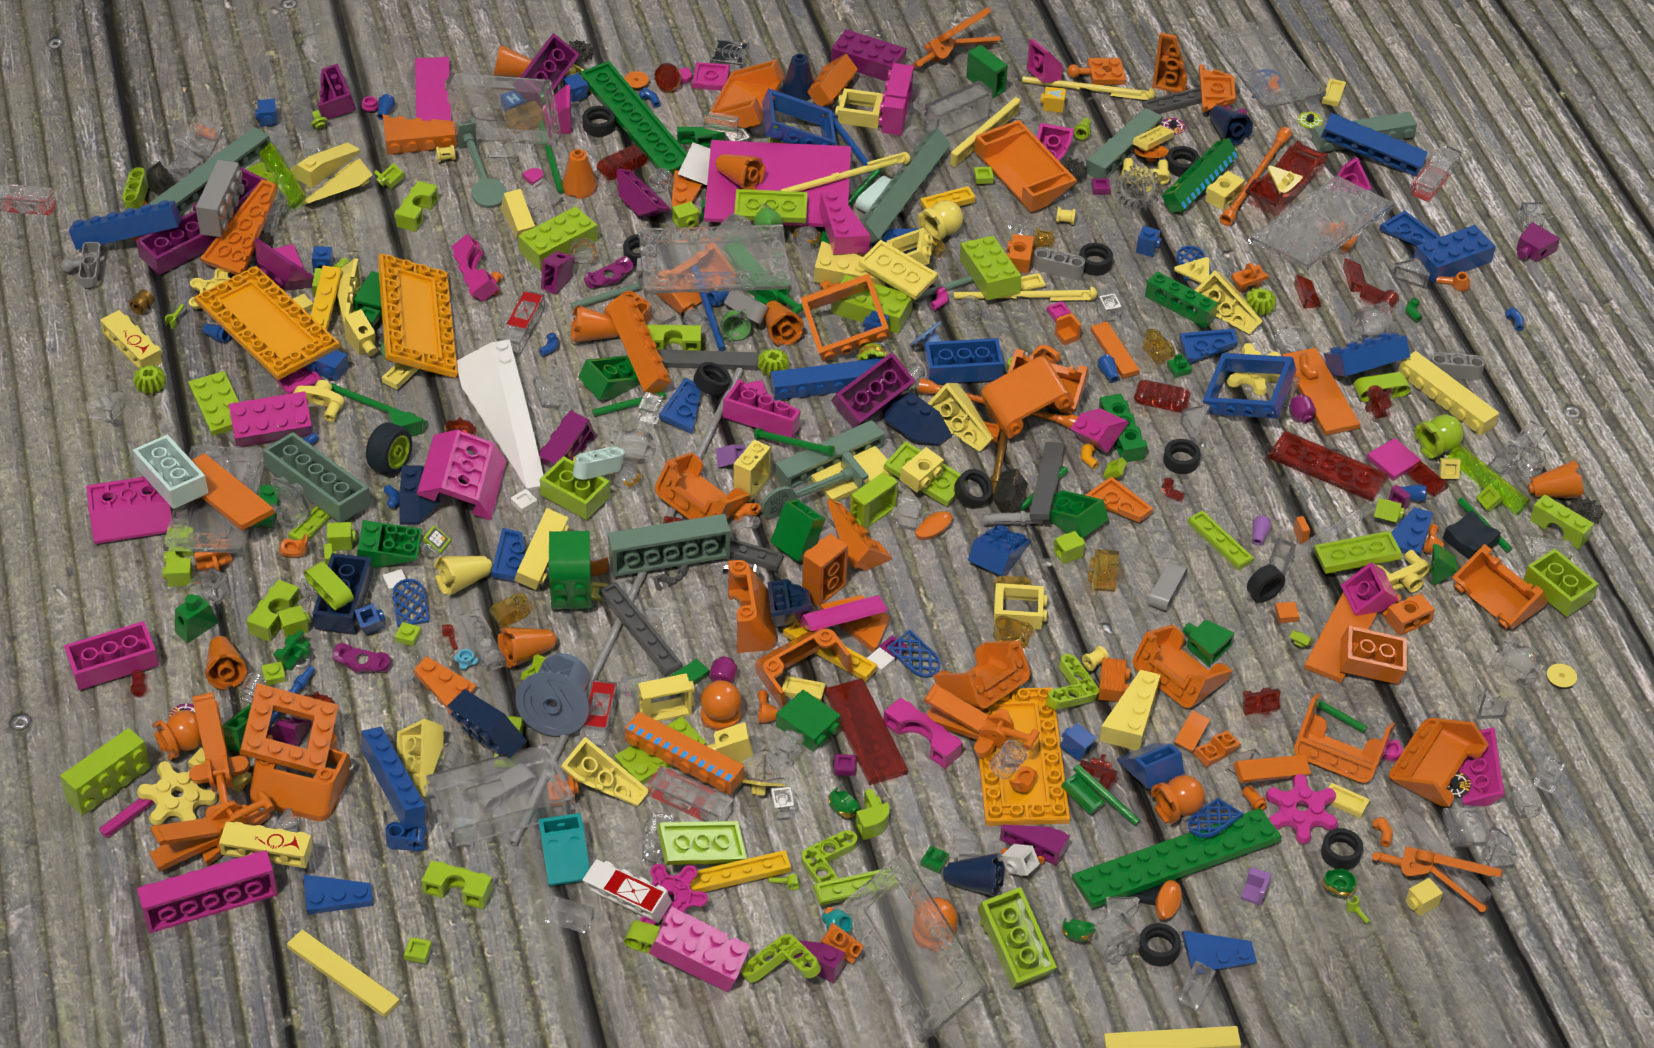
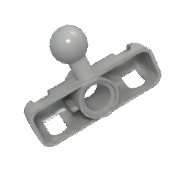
(87, 265)

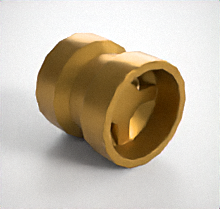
(141, 301)

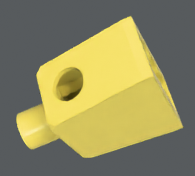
(360, 333)
(733, 742)

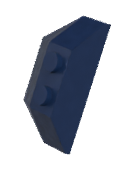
(917, 420)
(412, 506)
(788, 602)

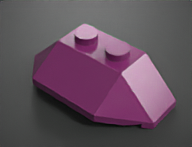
(639, 196)
(281, 269)

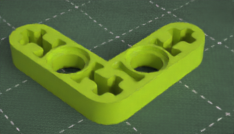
(1085, 689)
(822, 858)
(785, 953)

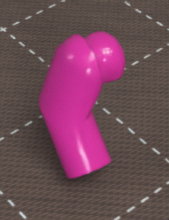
(942, 298)

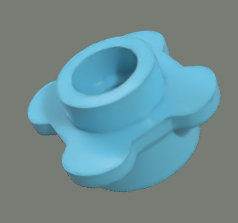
(465, 658)

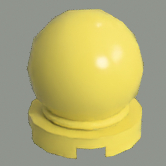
(941, 219)

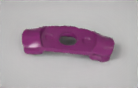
(620, 269)
(348, 657)

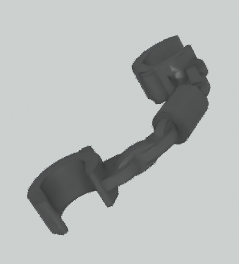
(670, 580)

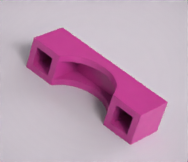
(467, 254)
(905, 718)

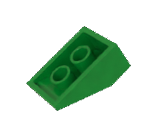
(609, 376)
(1077, 513)

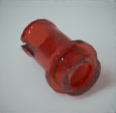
(138, 685)

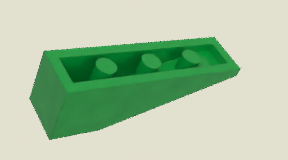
(235, 729)

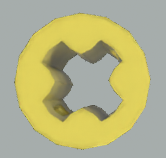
(440, 153)
(1065, 215)
(1095, 658)

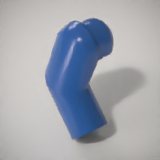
(552, 345)
(393, 495)

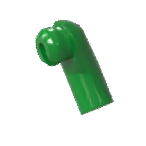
(1411, 309)

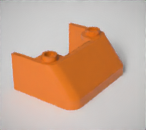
(775, 662)
(1337, 755)
(305, 796)

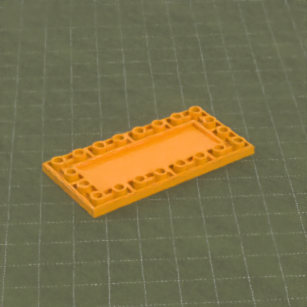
(417, 315)
(267, 322)
(1047, 798)

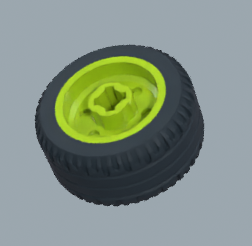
(389, 448)

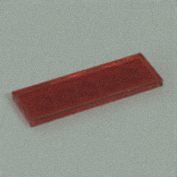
(1328, 466)
(866, 731)

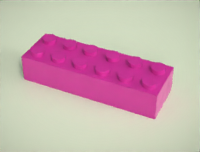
(207, 891)

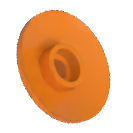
(1153, 153)

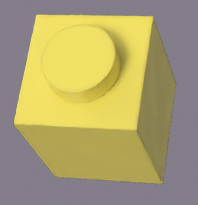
(1424, 897)

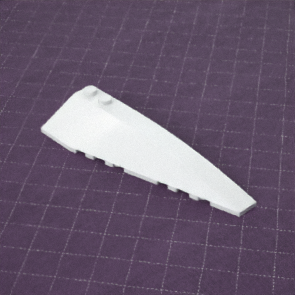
(496, 392)

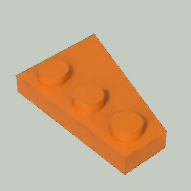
(685, 190)
(1121, 500)
(442, 681)

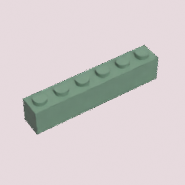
(1397, 126)
(1112, 154)
(799, 467)

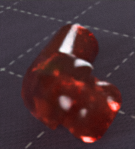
(1169, 490)

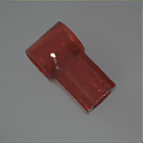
(1376, 295)

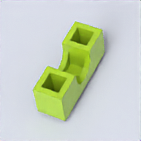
(410, 213)
(685, 335)
(1573, 525)
(178, 569)
(263, 621)
(442, 877)

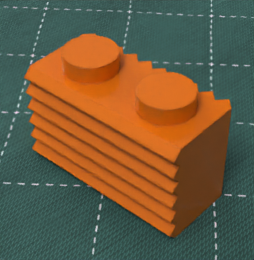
(1112, 679)

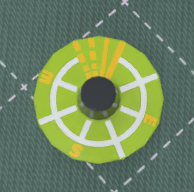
(1309, 120)

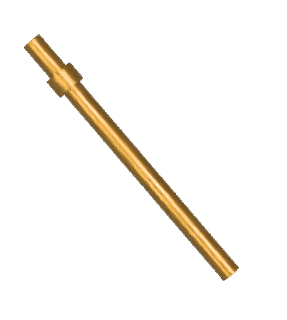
(998, 461)

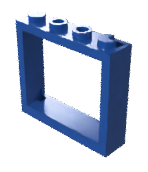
(800, 109)
(1251, 364)

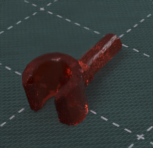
(447, 630)

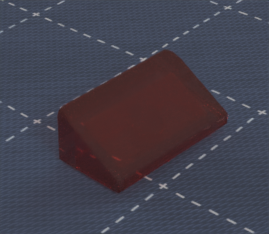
(1354, 275)
(1306, 292)
(1424, 475)

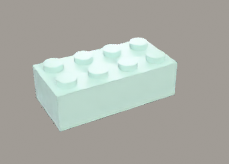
(170, 471)

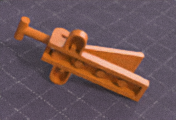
(942, 45)
(967, 720)
(218, 767)
(195, 836)
(1422, 861)

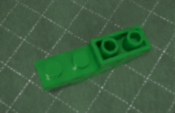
(698, 135)

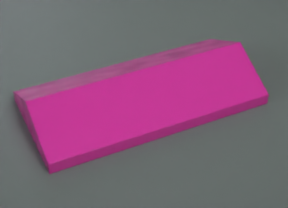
(843, 613)
(1484, 774)

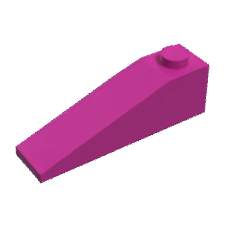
(1055, 139)

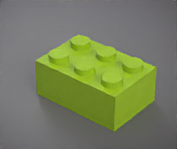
(574, 494)
(1562, 582)

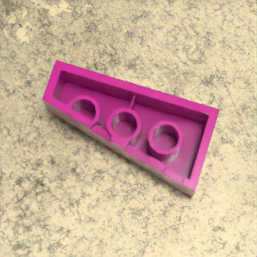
(842, 226)
(760, 411)

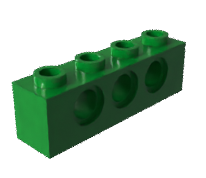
(1181, 299)
(1130, 442)

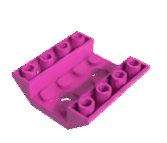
(449, 462)
(129, 512)

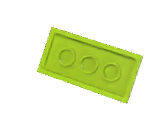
(789, 204)
(212, 397)
(939, 488)
(1357, 552)
(642, 765)
(701, 842)

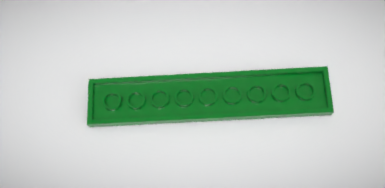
(635, 116)
(1174, 859)

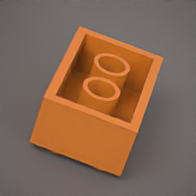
(825, 569)
(1373, 654)

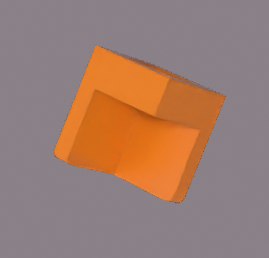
(1067, 329)

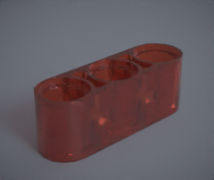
(628, 159)
(1162, 396)

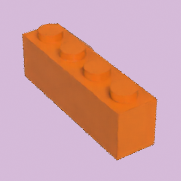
(832, 80)
(417, 135)

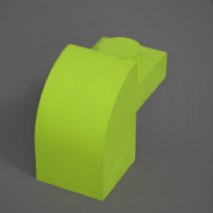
(873, 819)

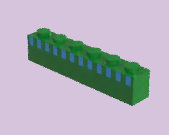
(1199, 176)

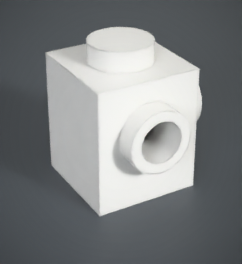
(1020, 859)

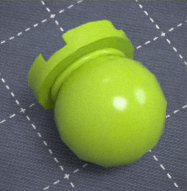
(1439, 435)

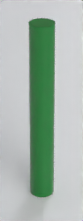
(1342, 716)

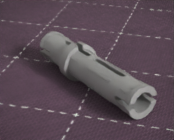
(1009, 518)

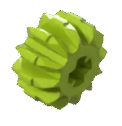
(1261, 301)
(772, 361)
(149, 379)

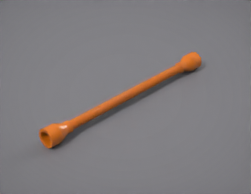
(1229, 215)
(929, 387)

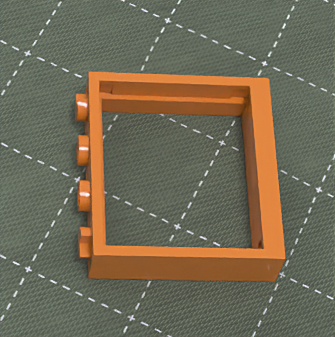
(835, 294)

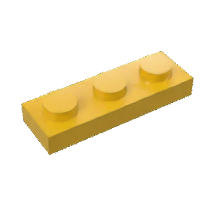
(960, 196)

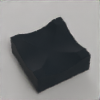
(1471, 534)

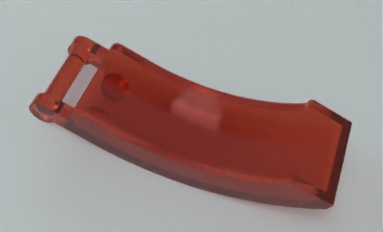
(1293, 161)

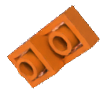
(1191, 731)
(1216, 750)

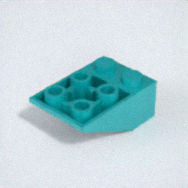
(564, 848)

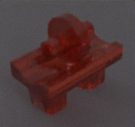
(1379, 401)
(1261, 701)
(1101, 769)

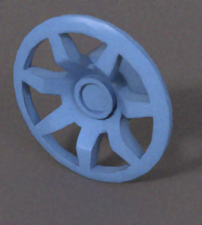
(928, 336)

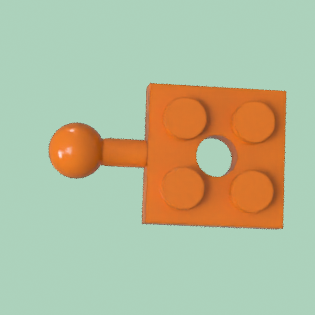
(1097, 70)

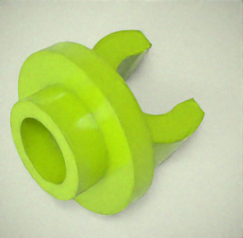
(318, 122)

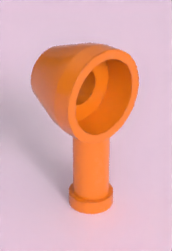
(1460, 282)
(1432, 539)
(766, 712)

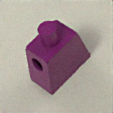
(1536, 243)
(556, 271)

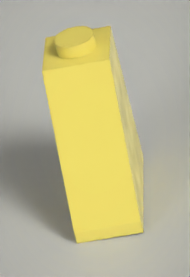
(516, 212)

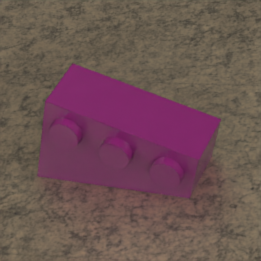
(334, 93)
(568, 439)

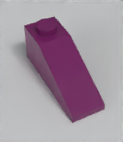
(1045, 840)
(829, 958)

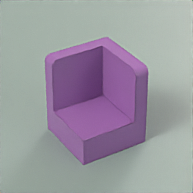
(729, 454)
(1256, 886)

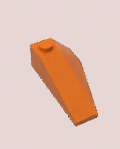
(1169, 65)
(862, 550)

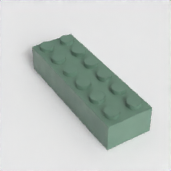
(322, 479)
(669, 545)

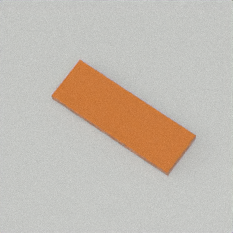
(1332, 408)
(231, 496)
(1326, 653)

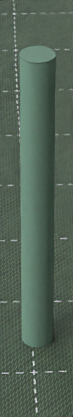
(950, 285)
(605, 296)

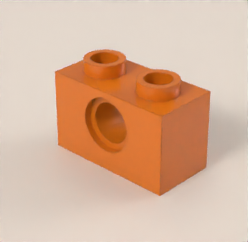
(1020, 251)
(1409, 614)

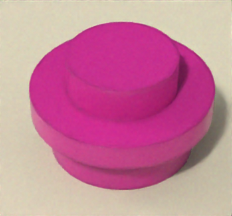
(370, 104)

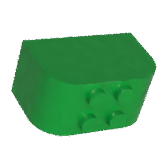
(570, 570)

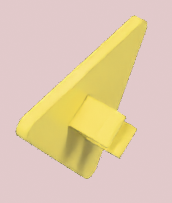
(1283, 179)
(1196, 270)
(759, 787)

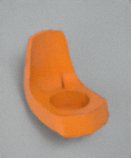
(1047, 352)
(294, 548)
(1024, 779)

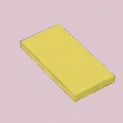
(898, 269)
(870, 460)

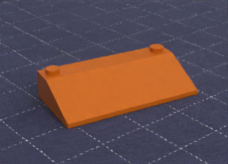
(746, 90)
(1024, 164)

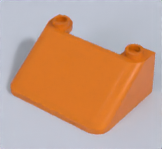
(1436, 756)

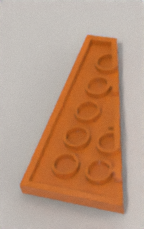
(237, 243)

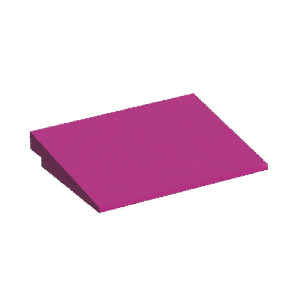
(784, 167)

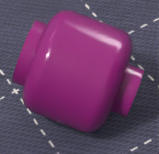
(1302, 409)
(723, 669)

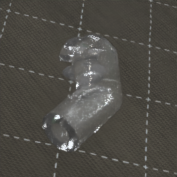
(746, 521)

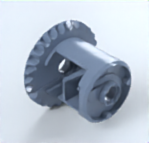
(561, 680)

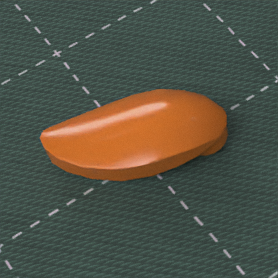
(933, 525)
(1168, 900)

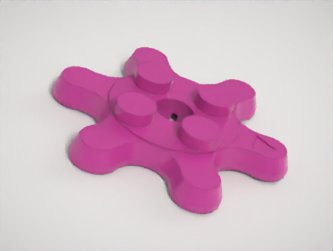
(1302, 820)
(679, 887)

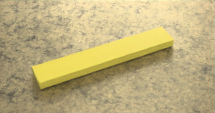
(996, 121)
(343, 973)
(1177, 1038)

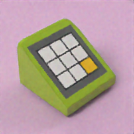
(436, 539)

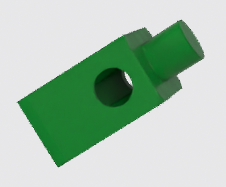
(193, 618)
(1208, 641)

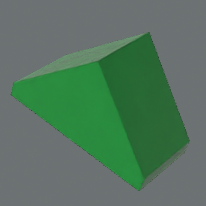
(412, 423)
(1442, 564)

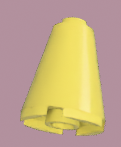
(460, 572)

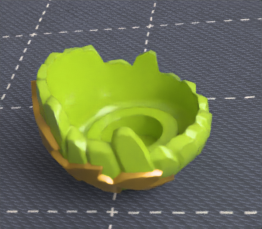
(871, 351)

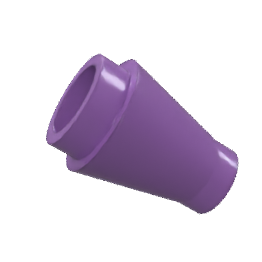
(1261, 527)

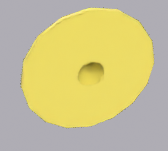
(1561, 675)

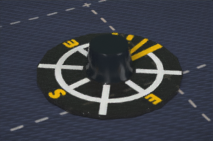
(1459, 785)

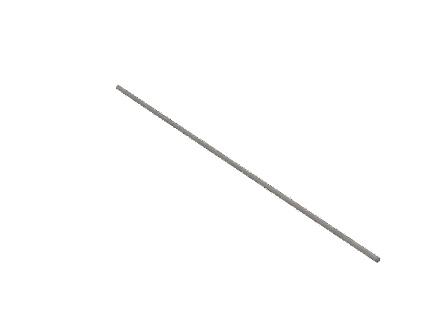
(636, 585)

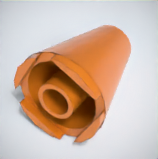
(510, 63)
(742, 170)
(579, 176)
(783, 324)
(591, 325)
(1558, 482)
(524, 643)
(224, 664)

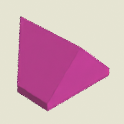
(1354, 173)

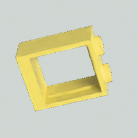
(859, 117)
(918, 238)
(753, 468)
(1021, 592)
(664, 687)

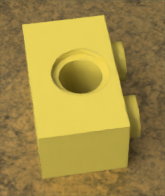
(1224, 190)
(921, 470)

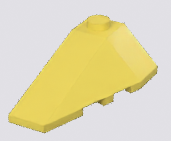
(322, 164)
(350, 176)
(348, 287)
(1231, 304)
(961, 416)
(419, 750)
(596, 769)

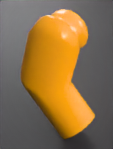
(1086, 456)

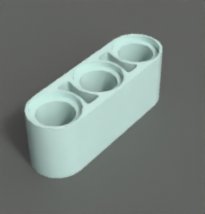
(869, 196)
(598, 462)

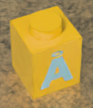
(1053, 99)

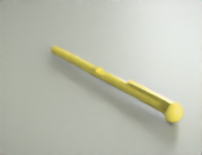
(1115, 91)
(902, 157)
(1054, 295)

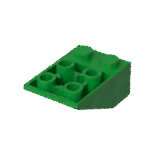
(388, 543)

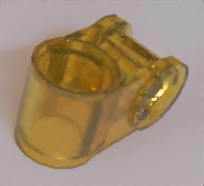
(1043, 239)
(1157, 346)
(508, 611)
(1010, 629)

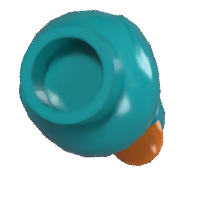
(837, 917)

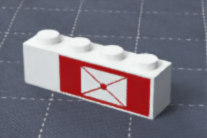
(627, 890)

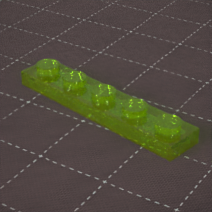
(284, 177)
(1486, 475)

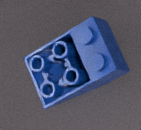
(998, 549)
(1153, 763)

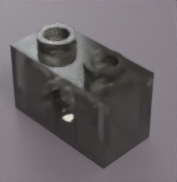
(1010, 491)

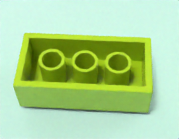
(556, 235)
(990, 267)
(893, 303)
(105, 771)
(1016, 937)

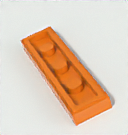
(1112, 345)
(1271, 768)

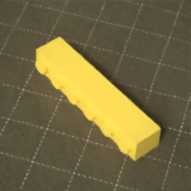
(1449, 393)

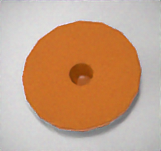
(637, 79)

